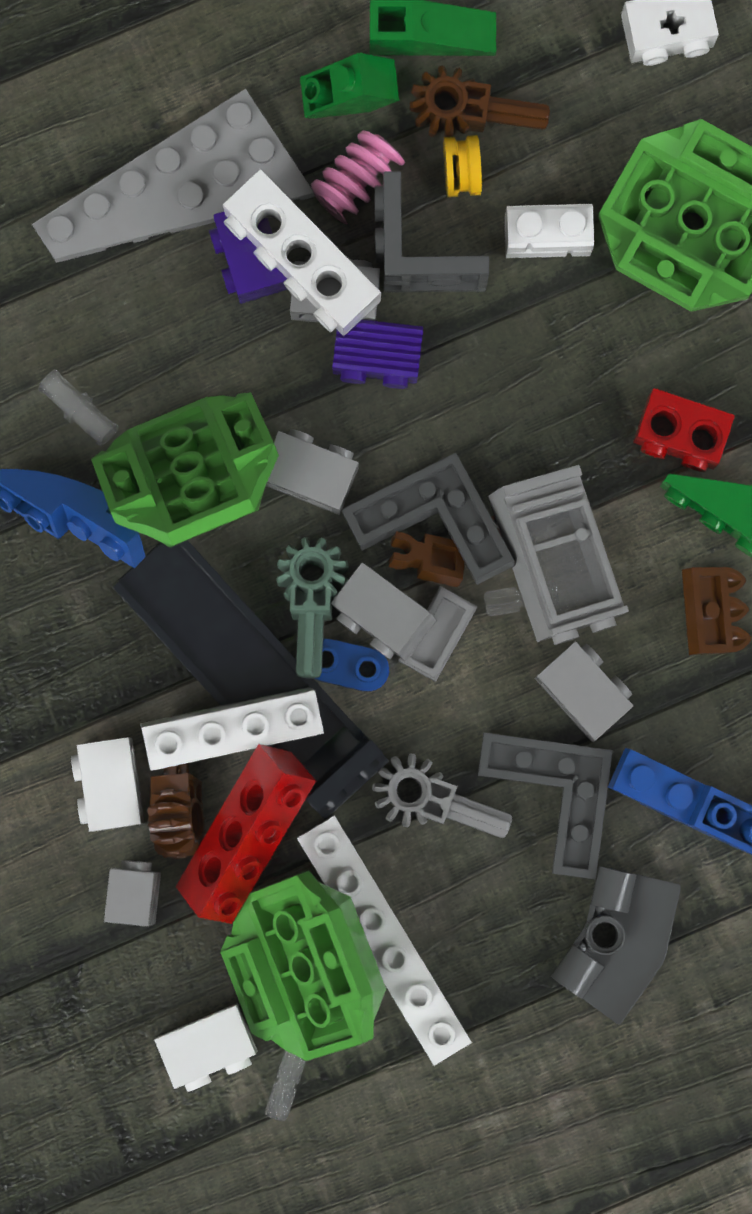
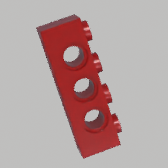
(245, 834)

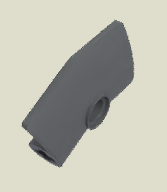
(643, 920)

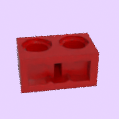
(685, 418)

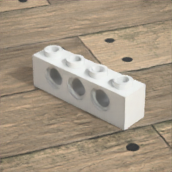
(264, 199)
(231, 728)

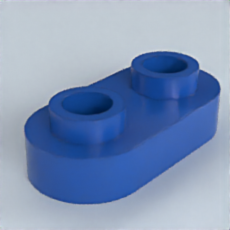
(347, 663)

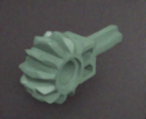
(311, 599)

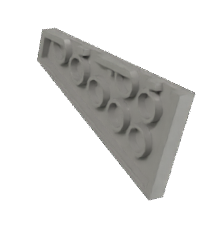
(174, 183)

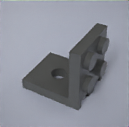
(418, 273)

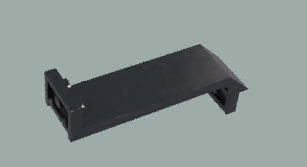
(243, 661)

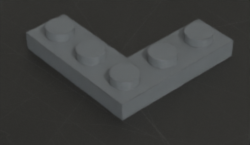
(434, 490)
(584, 779)

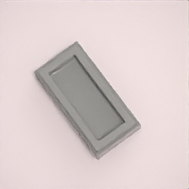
(438, 644)

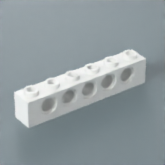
(393, 951)

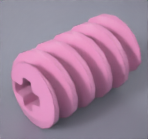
(355, 174)

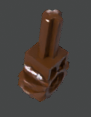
(473, 106)
(176, 812)

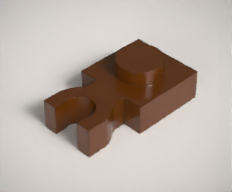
(432, 556)

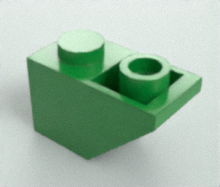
(350, 86)

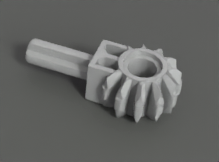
(437, 800)

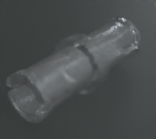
(78, 407)

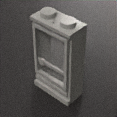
(557, 555)

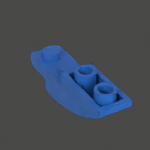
(65, 504)
(684, 799)

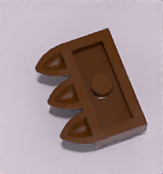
(712, 610)

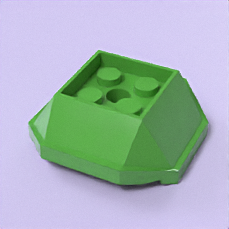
(674, 175)
(188, 469)
(304, 968)

